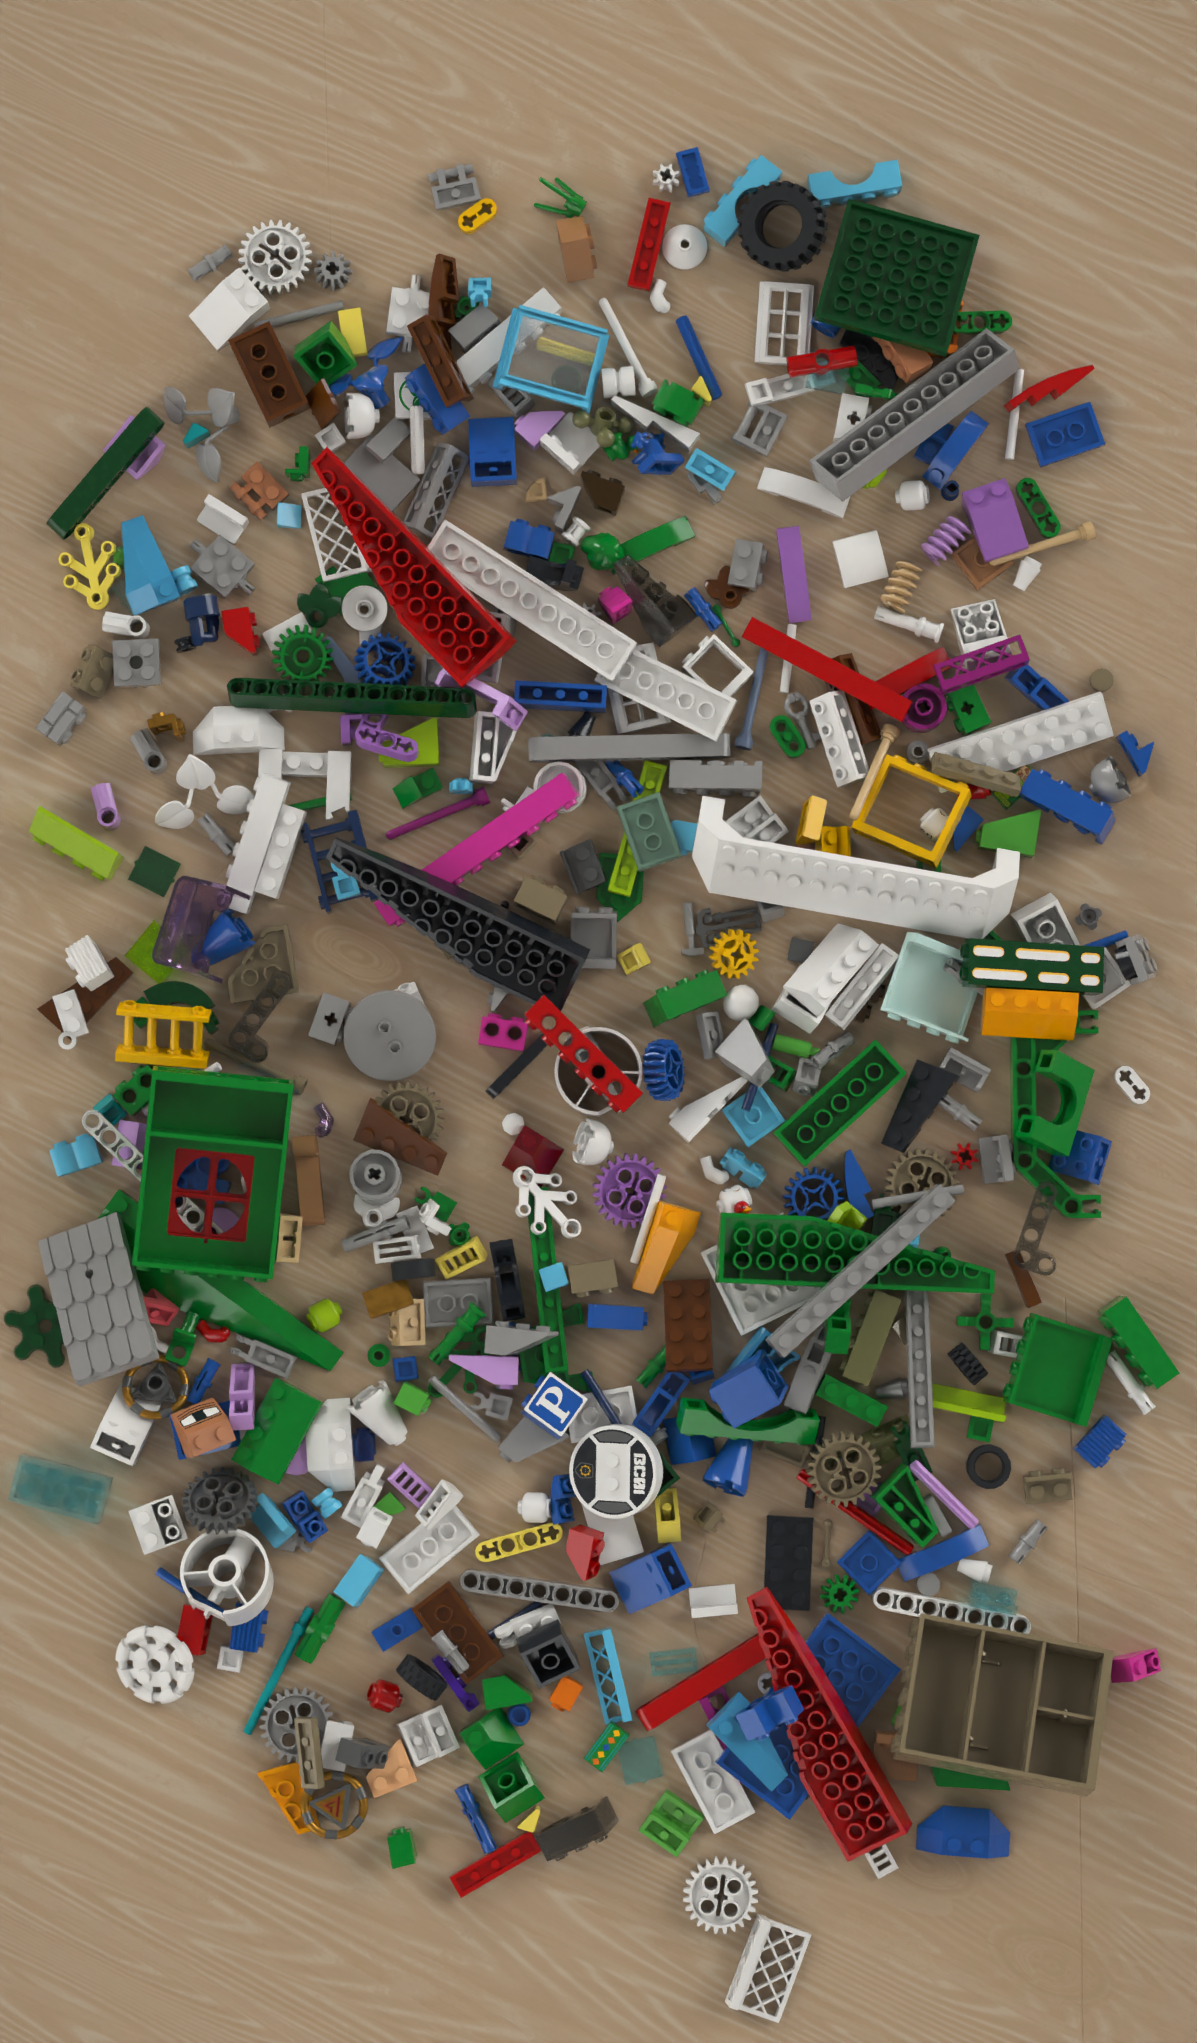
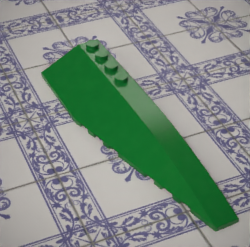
(813, 1251)
(229, 1301)

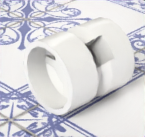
(616, 382)

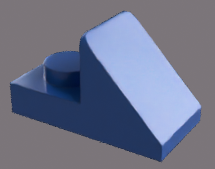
(931, 446)
(1138, 758)

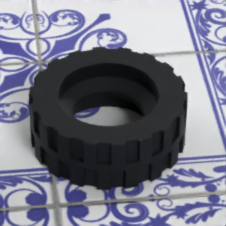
(422, 1677)

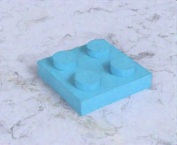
(756, 1123)

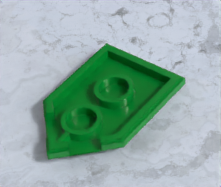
(619, 903)

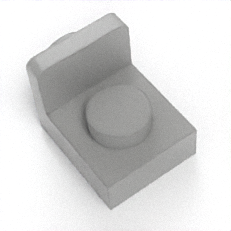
(806, 1077)

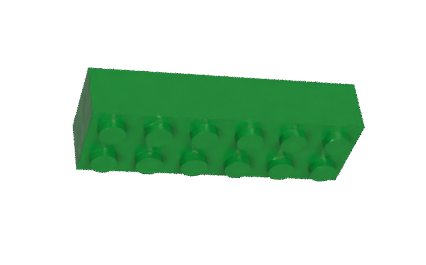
(839, 1103)

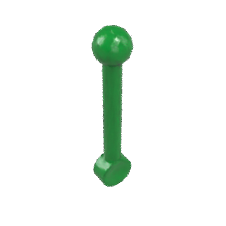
(717, 610)

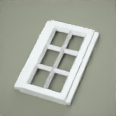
(763, 320)
(618, 704)

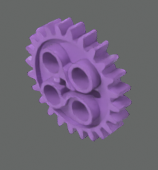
(610, 1182)

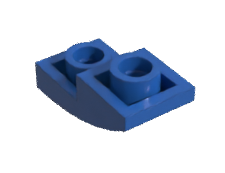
(560, 1499)
(304, 1517)

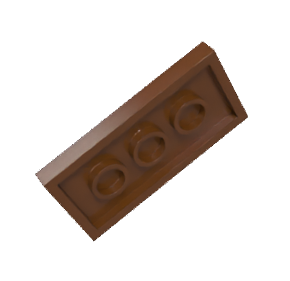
(688, 1325)
(449, 1612)

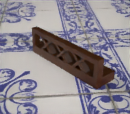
(439, 361)
(862, 714)

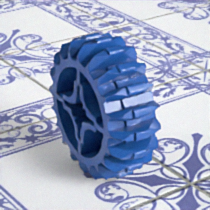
(377, 646)
(663, 1070)
(826, 1181)

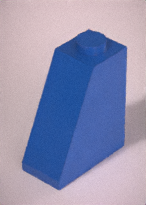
(616, 1317)

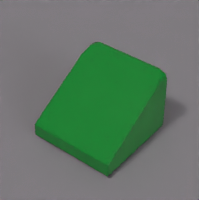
(761, 1018)

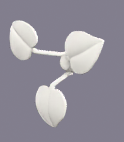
(199, 775)

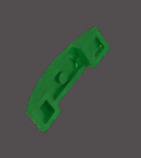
(658, 539)

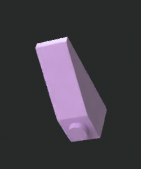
(495, 1369)

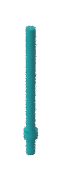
(298, 1630)

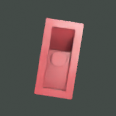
(159, 1308)

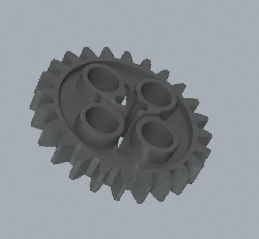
(219, 1500)

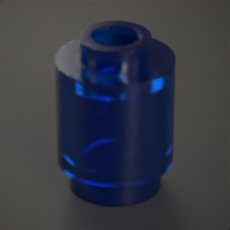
(363, 1445)

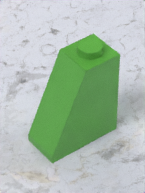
(1011, 833)

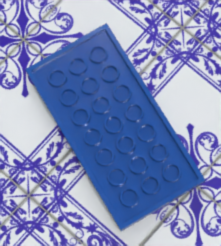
(859, 1679)

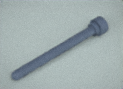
(744, 739)

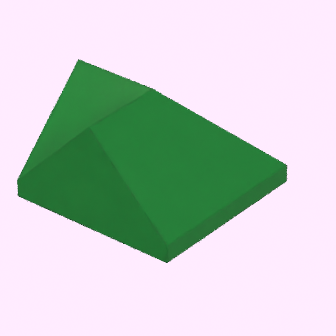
(504, 1692)

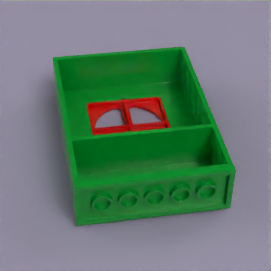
(218, 1119)

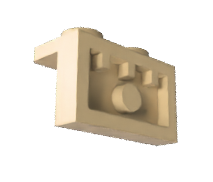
(408, 1325)

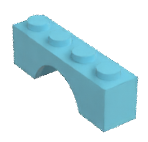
(883, 181)
(723, 223)

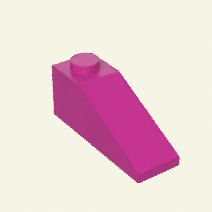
(615, 604)

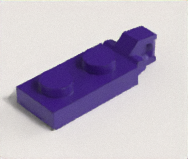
(456, 1683)

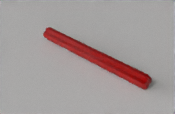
(867, 1520)

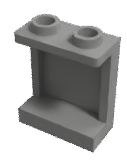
(597, 932)

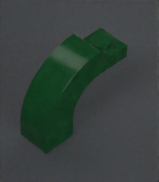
(180, 992)

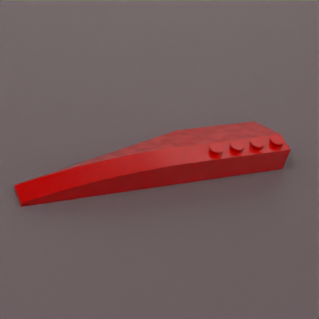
(416, 583)
(826, 1742)

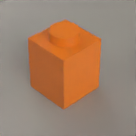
(565, 1693)

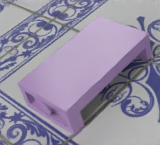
(506, 708)

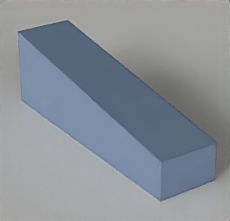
(343, 664)

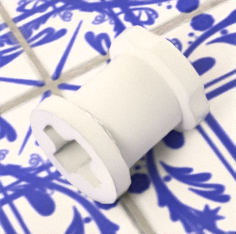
(575, 531)

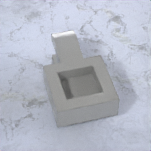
(702, 485)

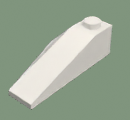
(697, 1114)

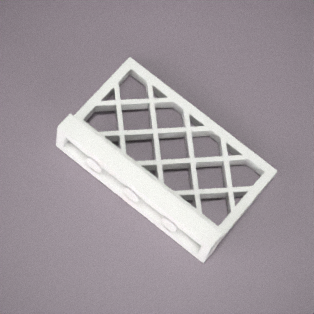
(365, 568)
(748, 1967)

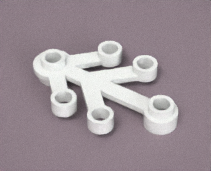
(543, 1200)

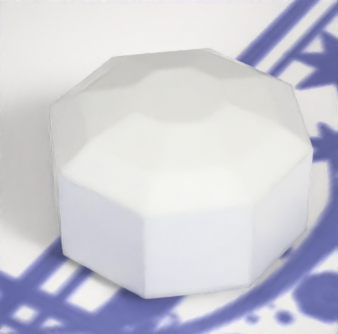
(513, 1124)

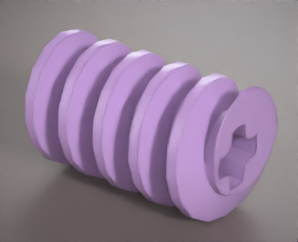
(944, 539)

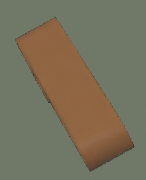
(309, 1179)

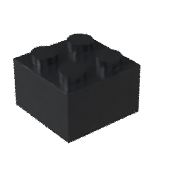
(548, 1653)

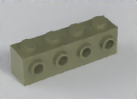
(870, 1338)

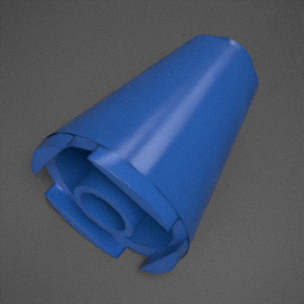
(226, 938)
(731, 1467)

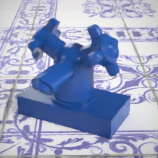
(652, 457)

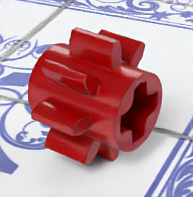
(970, 1153)

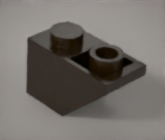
(603, 493)

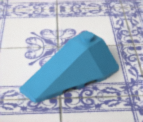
(145, 570)
(755, 1754)

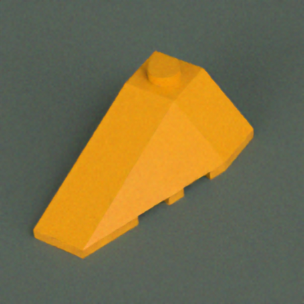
(667, 1238)

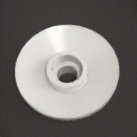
(682, 257)
(368, 597)

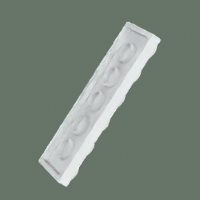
(672, 694)

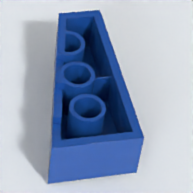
(1068, 804)

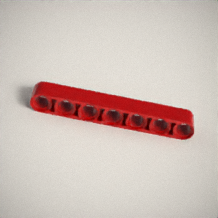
(701, 1683)

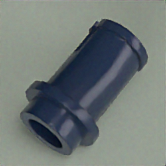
(946, 494)

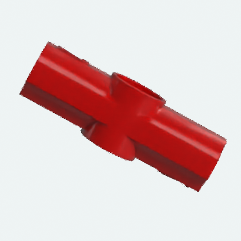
(836, 358)

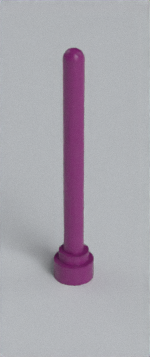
(479, 798)

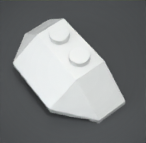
(237, 731)
(331, 1446)

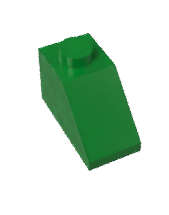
(401, 1847)

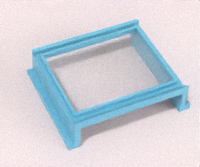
(551, 357)

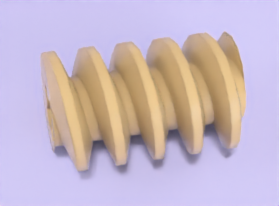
(899, 586)

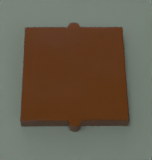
(322, 404)

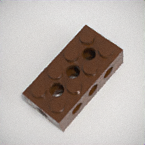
(264, 339)

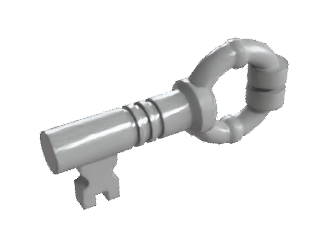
(800, 717)

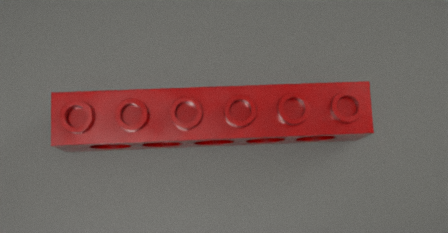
(545, 1008)

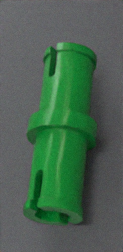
(653, 1368)

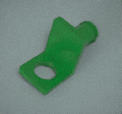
(184, 1338)

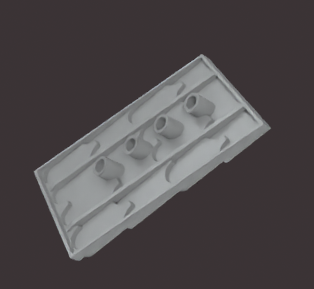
(98, 1299)

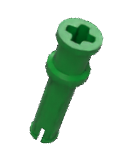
(464, 1325)

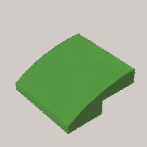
(671, 1823)

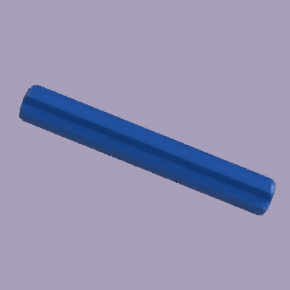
(698, 356)

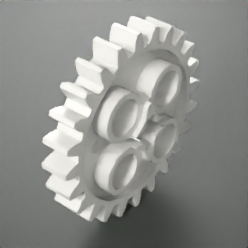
(288, 242)
(700, 1892)

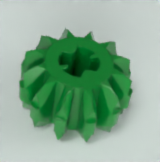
(832, 1589)

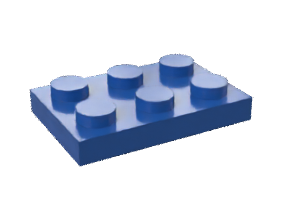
(1065, 434)

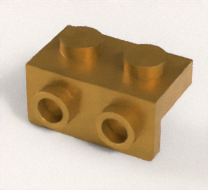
(163, 723)

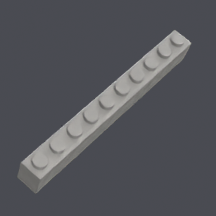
(860, 1270)

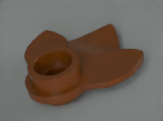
(720, 589)

